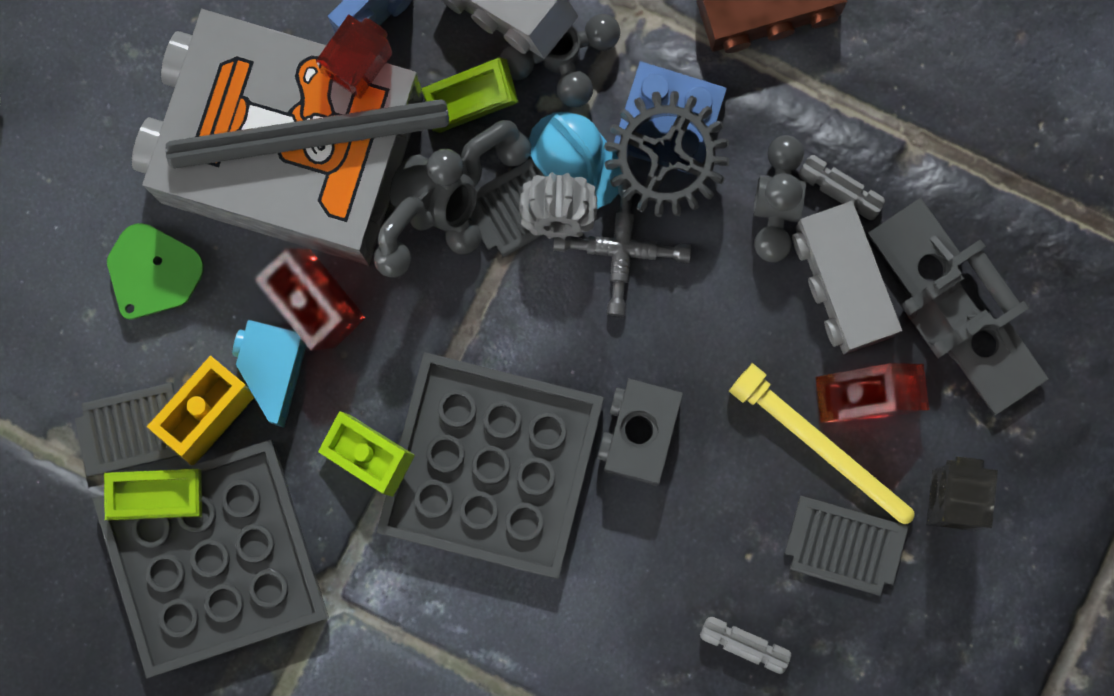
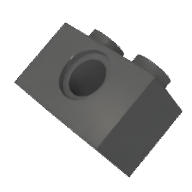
(656, 407)

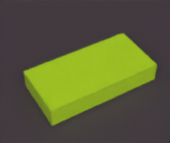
(474, 92)
(153, 494)

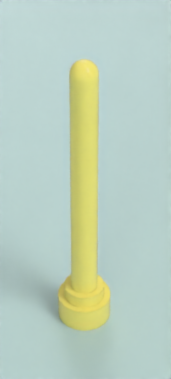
(755, 389)

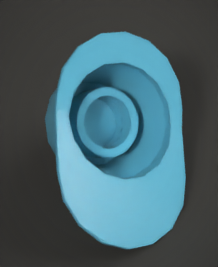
(574, 146)

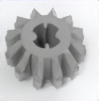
(558, 206)

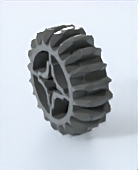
(631, 137)

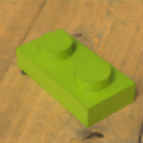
(366, 454)

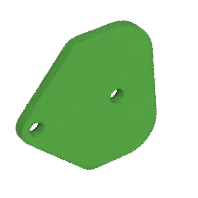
(148, 285)

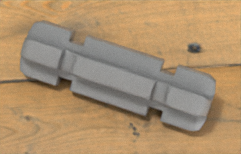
(841, 187)
(745, 645)

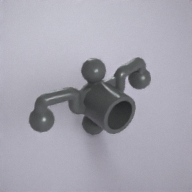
(443, 194)

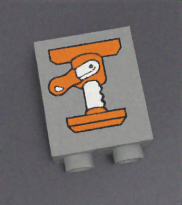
(256, 77)

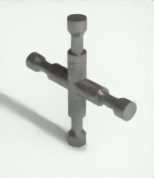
(621, 250)

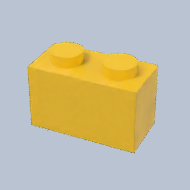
(201, 411)

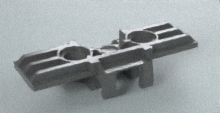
(946, 312)

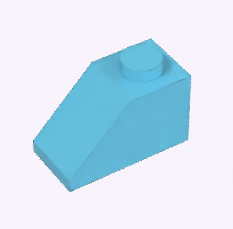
(270, 366)

